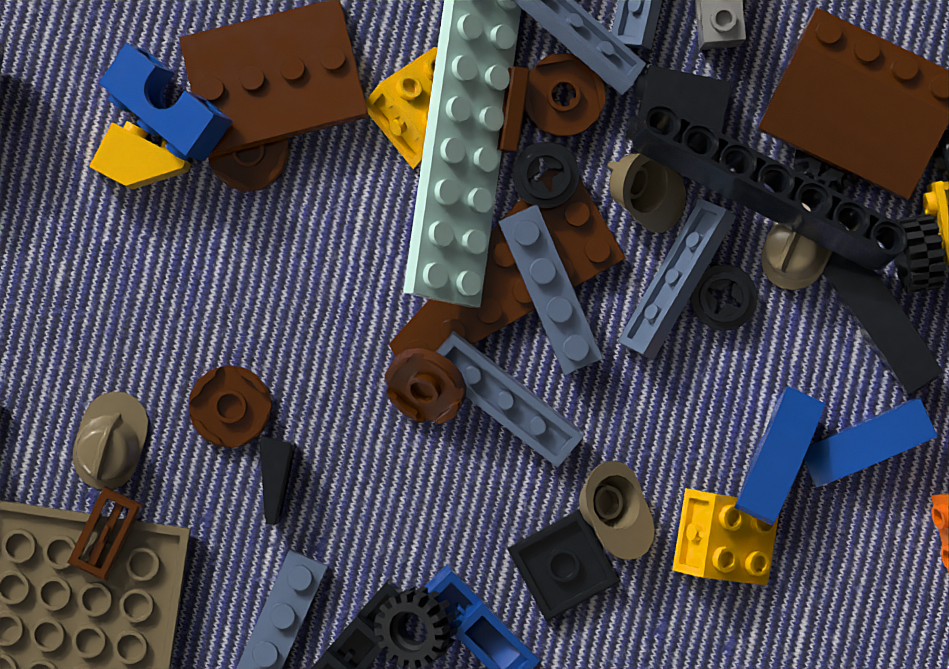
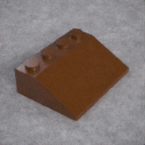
(860, 104)

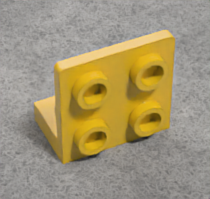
(402, 106)
(722, 540)

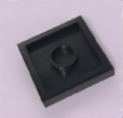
(562, 565)

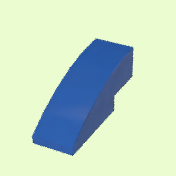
(869, 442)
(779, 455)
(479, 625)

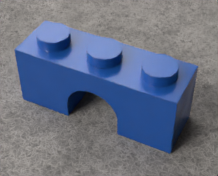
(139, 84)

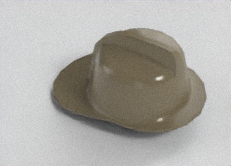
(647, 191)
(792, 259)
(110, 440)
(617, 510)

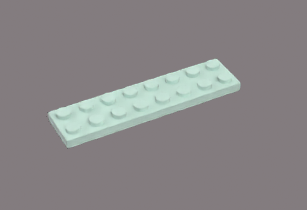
(461, 151)

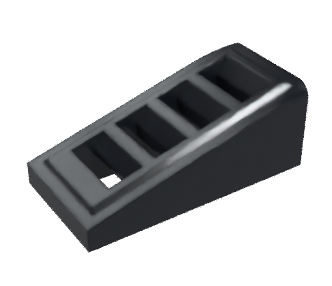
(276, 469)

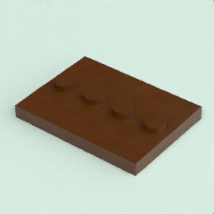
(277, 74)

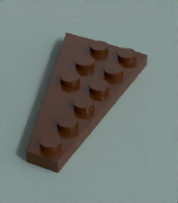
(581, 243)

